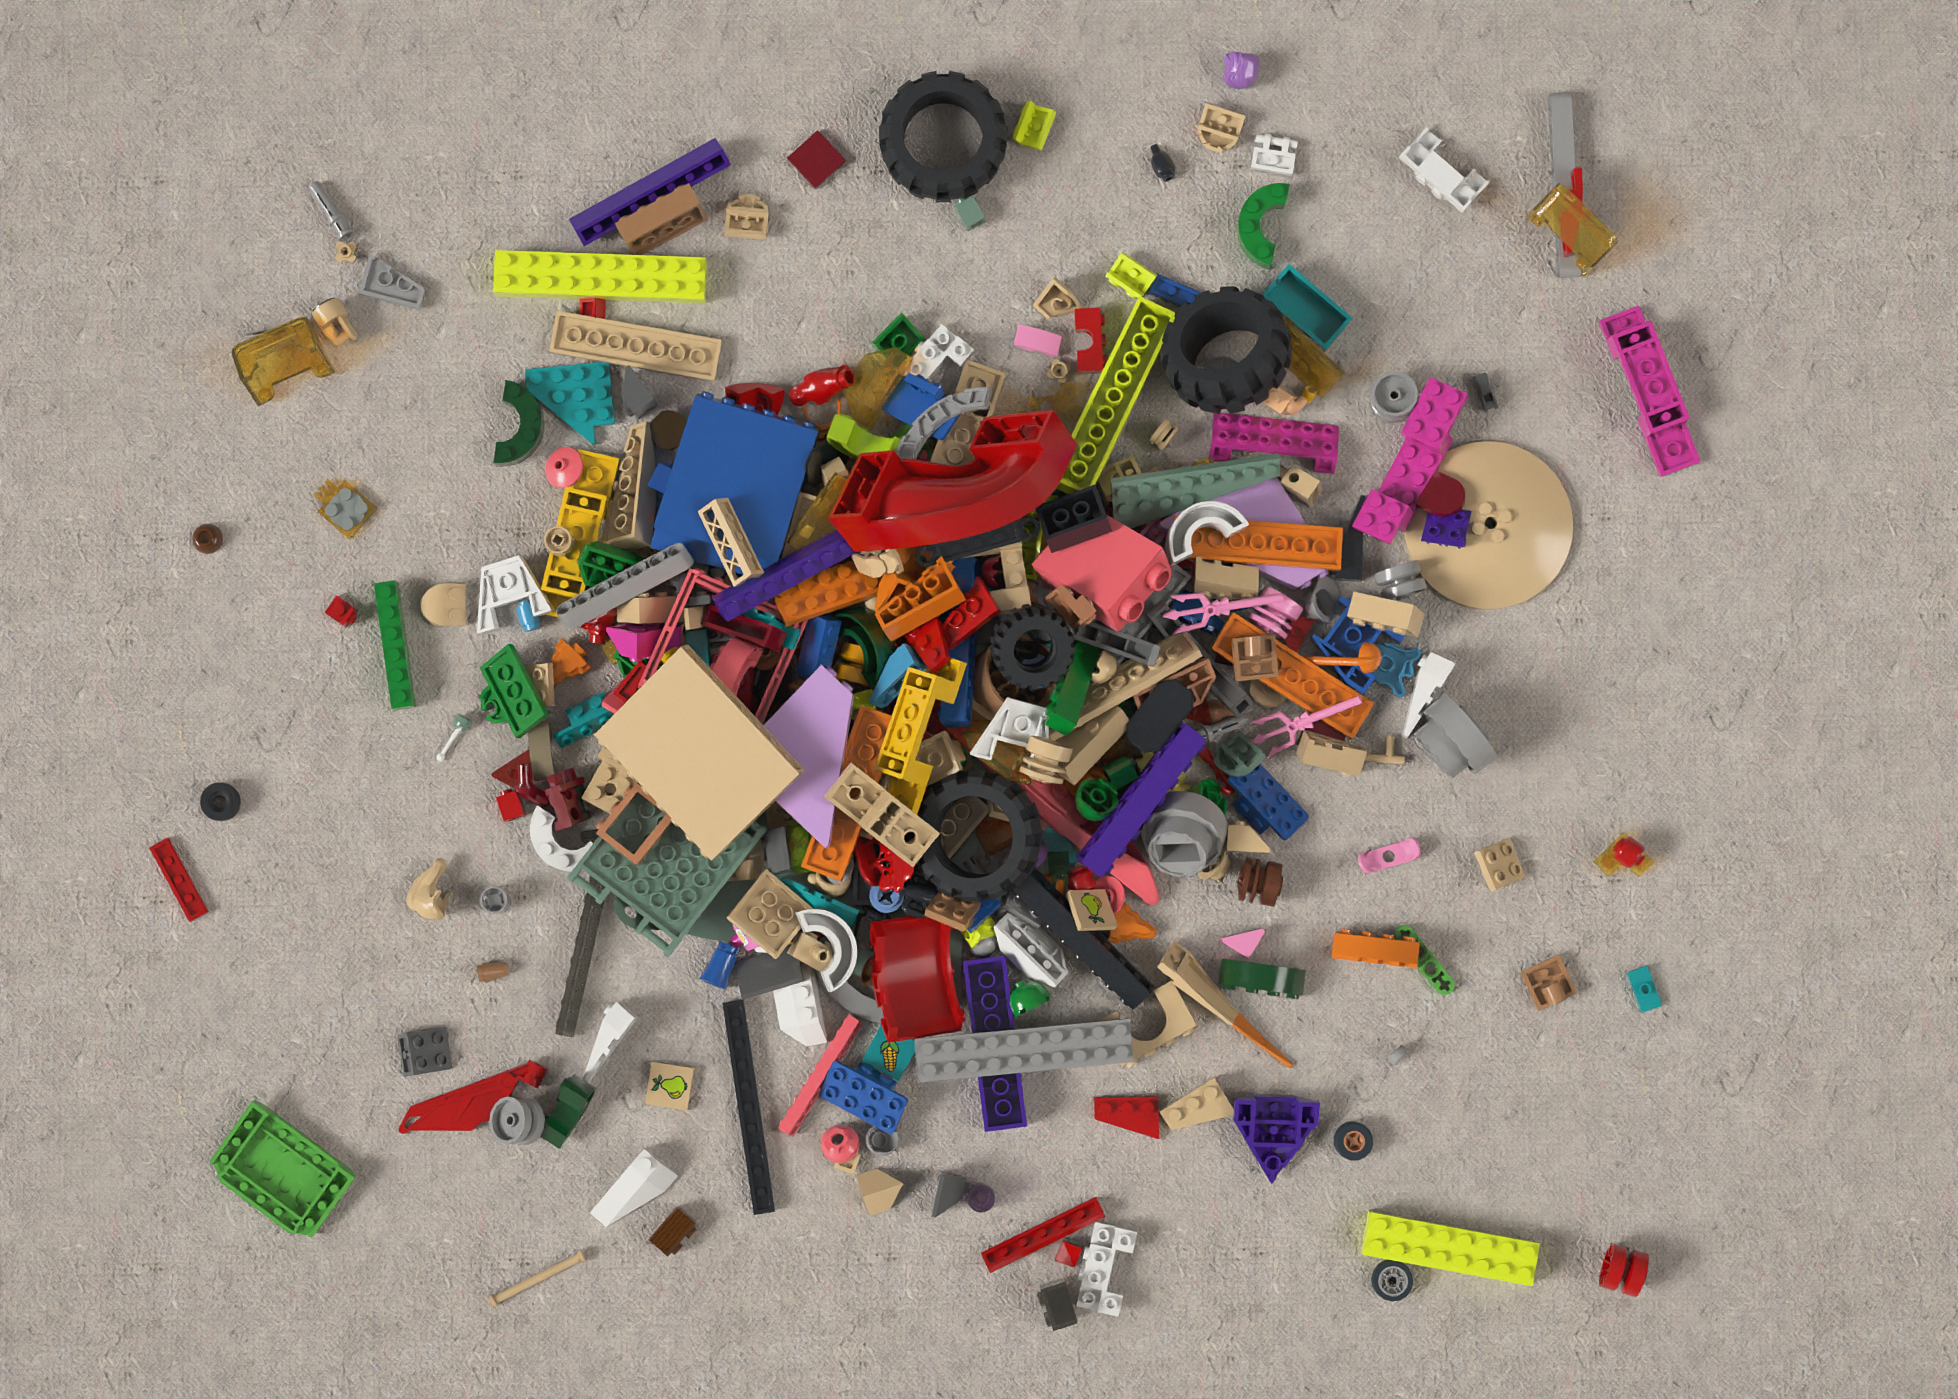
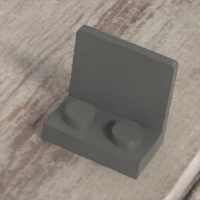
(424, 1051)

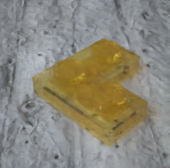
(1608, 864)

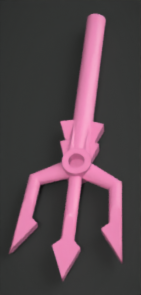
(1216, 607)
(1299, 722)

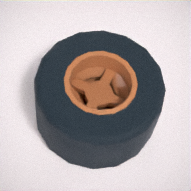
(1359, 1137)

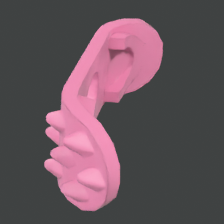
(1403, 851)

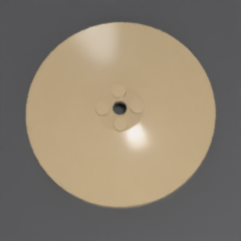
(1530, 533)

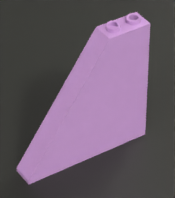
(1266, 503)
(815, 732)

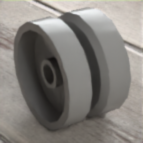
(1405, 394)
(1400, 581)
(516, 1120)

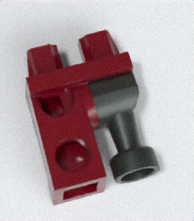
(566, 798)

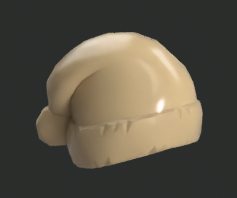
(826, 887)

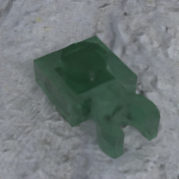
(1058, 866)

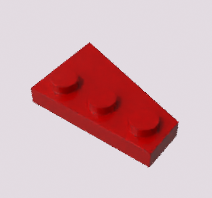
(970, 614)
(930, 644)
(1130, 1113)

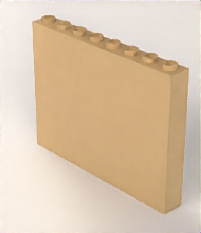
(699, 752)

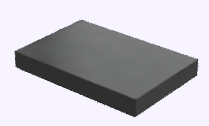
(766, 974)

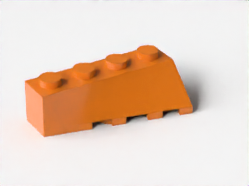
(920, 601)
(1376, 949)

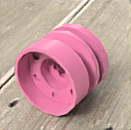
(1273, 615)

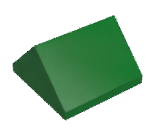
(899, 334)

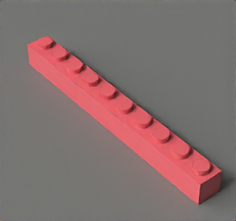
(811, 1090)

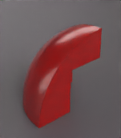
(757, 394)

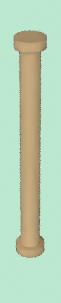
(495, 1299)

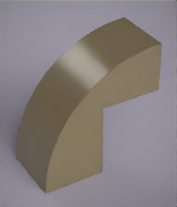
(541, 751)

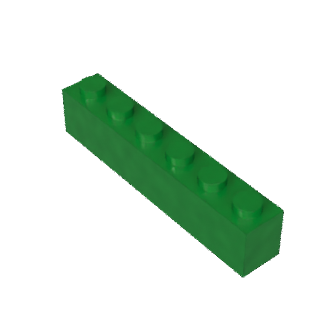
(394, 645)
(1072, 689)

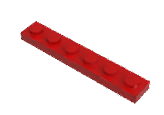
(1043, 1234)

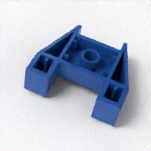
(1345, 641)

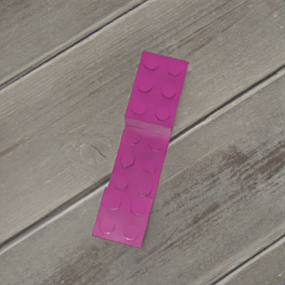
(1653, 388)
(1418, 458)

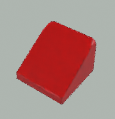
(593, 307)

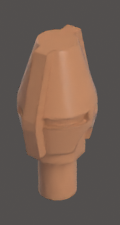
(1218, 710)

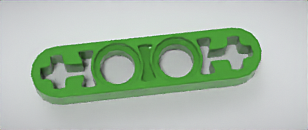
(1426, 958)

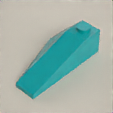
(820, 901)

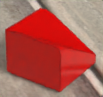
(1068, 1253)

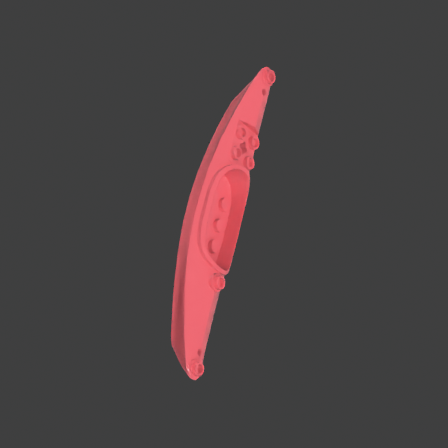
(1060, 813)

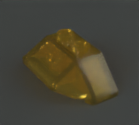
(874, 382)
(1006, 756)

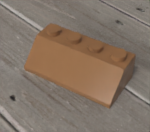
(661, 220)

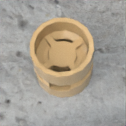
(559, 541)

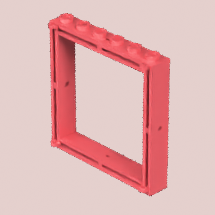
(716, 585)

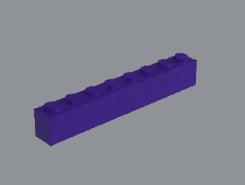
(689, 168)
(783, 575)

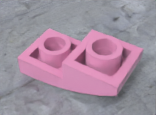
(1037, 340)

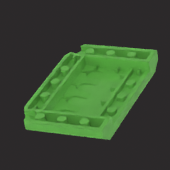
(281, 1171)

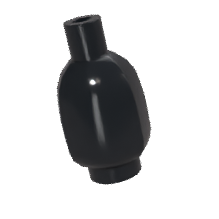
(1162, 164)

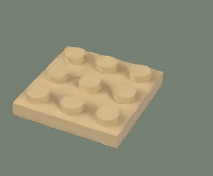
(769, 914)

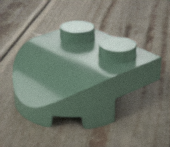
(1238, 755)

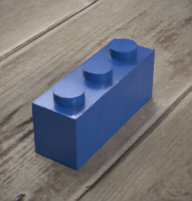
(818, 644)

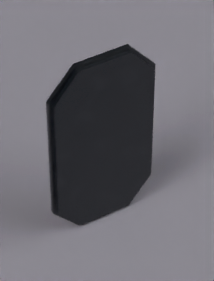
(817, 457)
(762, 678)
(1159, 715)

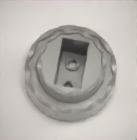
(1454, 738)
(1185, 834)

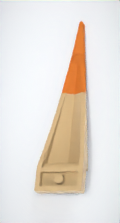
(1194, 981)

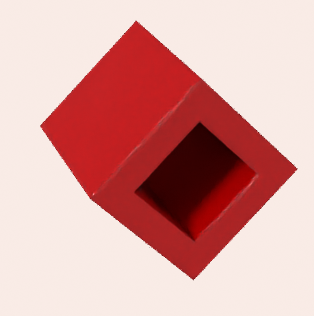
(510, 805)

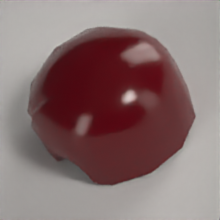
(991, 571)

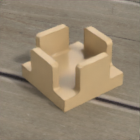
(942, 755)

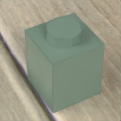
(969, 212)

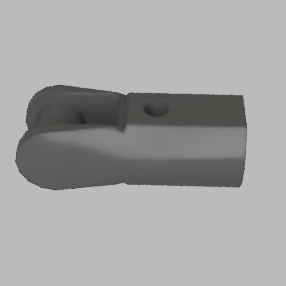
(1484, 388)

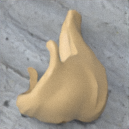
(424, 895)

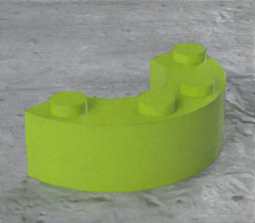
(853, 440)

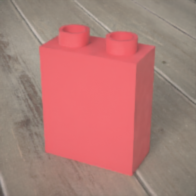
(1111, 570)

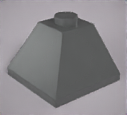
(949, 1192)

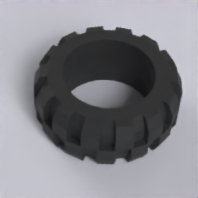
(941, 89)
(1215, 315)
(1025, 828)

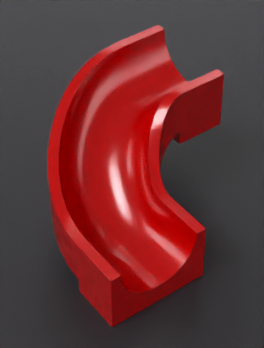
(926, 503)

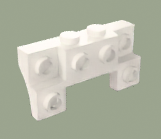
(1439, 175)
(935, 352)
(1098, 1266)

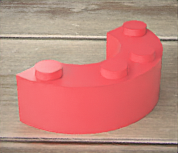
(735, 660)

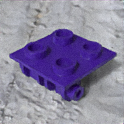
(1447, 530)

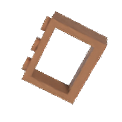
(616, 811)

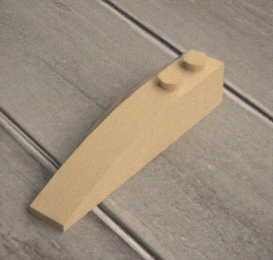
(634, 503)

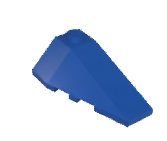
(1214, 623)

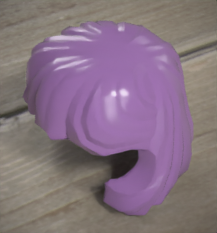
(1240, 69)

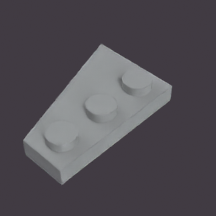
(389, 285)

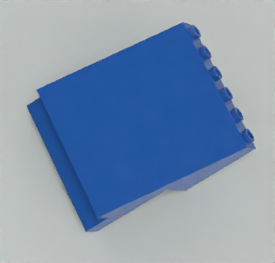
(739, 457)

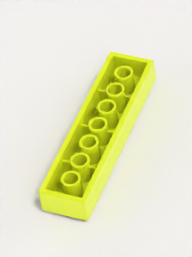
(1450, 1248)

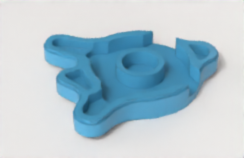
(1394, 666)

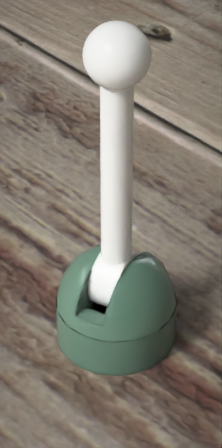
(461, 723)

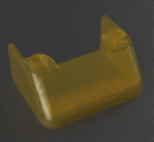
(1574, 226)

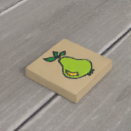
(1091, 910)
(669, 1086)

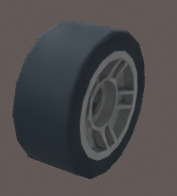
(1394, 1291)

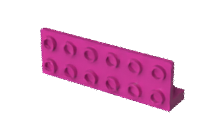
(1274, 437)

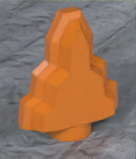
(568, 661)
(1130, 926)

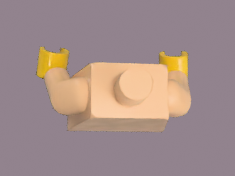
(1286, 402)

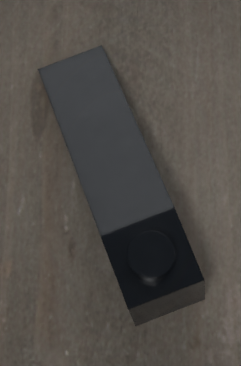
(1351, 550)

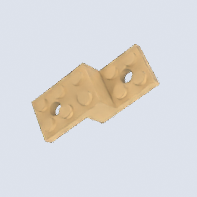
(607, 773)
(881, 814)

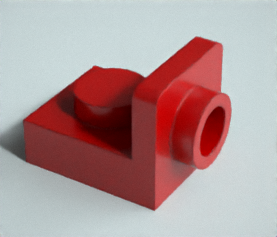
(342, 612)

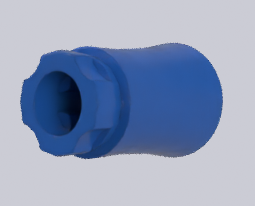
(720, 966)

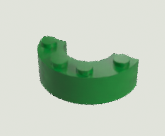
(1249, 235)

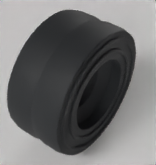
(208, 797)

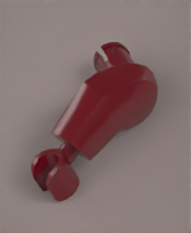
(527, 789)

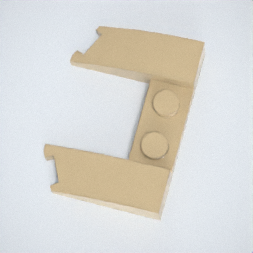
(1016, 589)

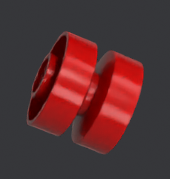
(1628, 1271)

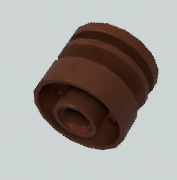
(1259, 881)

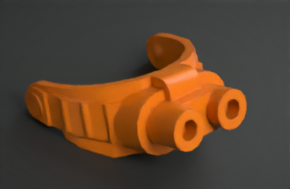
(824, 428)

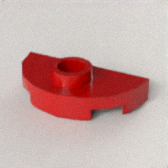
(1298, 632)

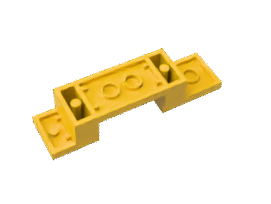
(581, 514)
(908, 727)

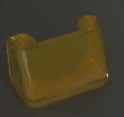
(280, 356)

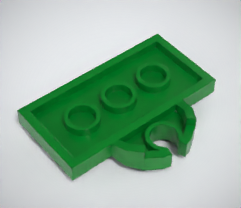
(511, 693)

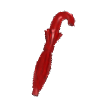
(1208, 758)

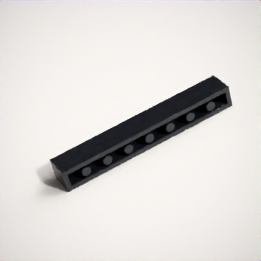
(1088, 945)

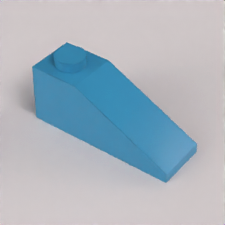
(894, 674)

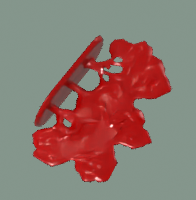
(870, 865)

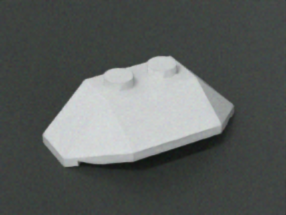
(1031, 950)
(801, 1009)

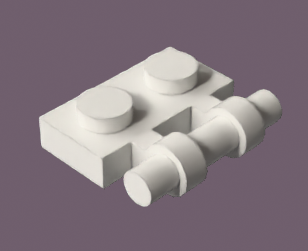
(1272, 160)

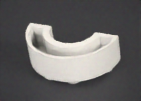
(1200, 515)
(546, 845)
(842, 942)

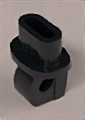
(1026, 649)

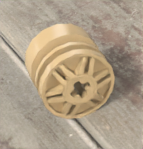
(1046, 759)

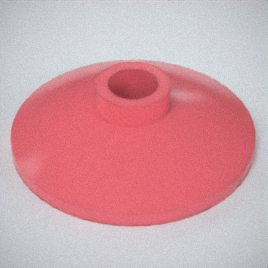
(571, 467)
(1114, 889)

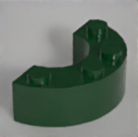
(531, 426)
(875, 644)
(1121, 775)
(1262, 977)
(571, 1105)

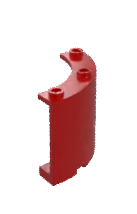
(914, 978)

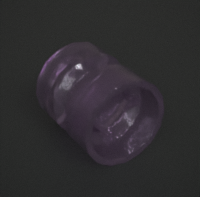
(981, 1197)

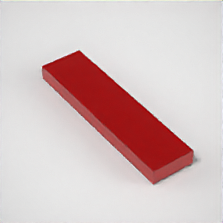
(179, 879)

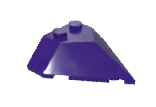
(1275, 1127)

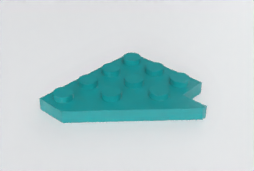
(575, 394)

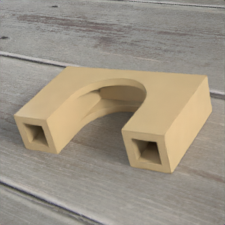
(1177, 1022)

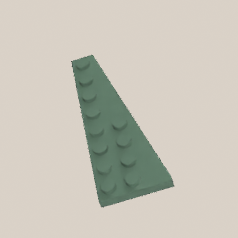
(1161, 493)

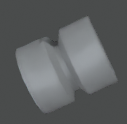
(495, 900)

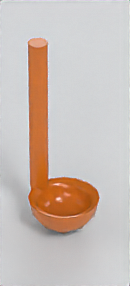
(1368, 659)

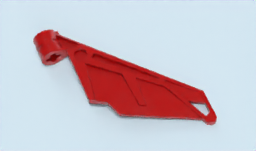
(471, 1104)

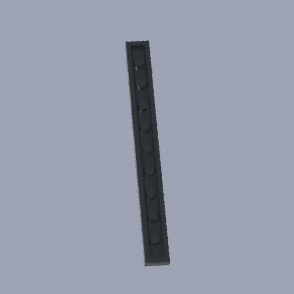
(748, 1107)

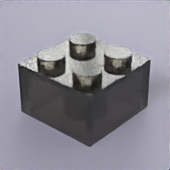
(1058, 1305)

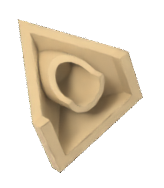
(1056, 300)
(878, 1190)

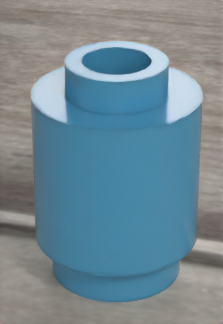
(526, 616)

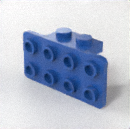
(912, 398)
(1267, 803)
(865, 1094)

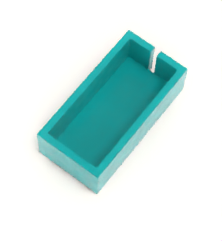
(1307, 307)

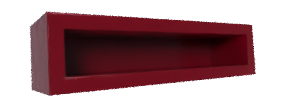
(745, 628)

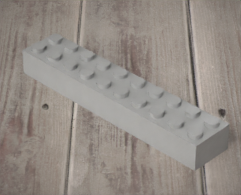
(1023, 1050)

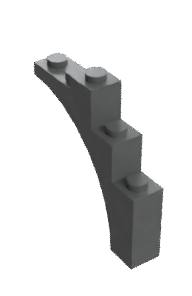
(1118, 643)
(1223, 686)

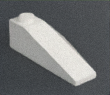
(1429, 678)
(612, 1030)
(639, 1184)

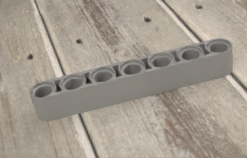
(625, 585)

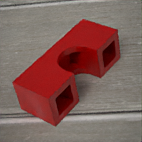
(1090, 322)

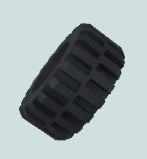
(1047, 669)

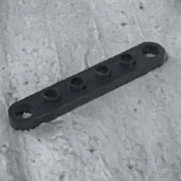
(979, 543)

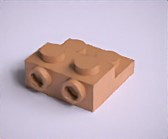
(1074, 611)

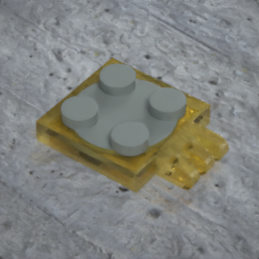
(345, 507)

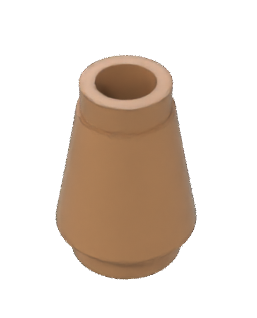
(491, 970)

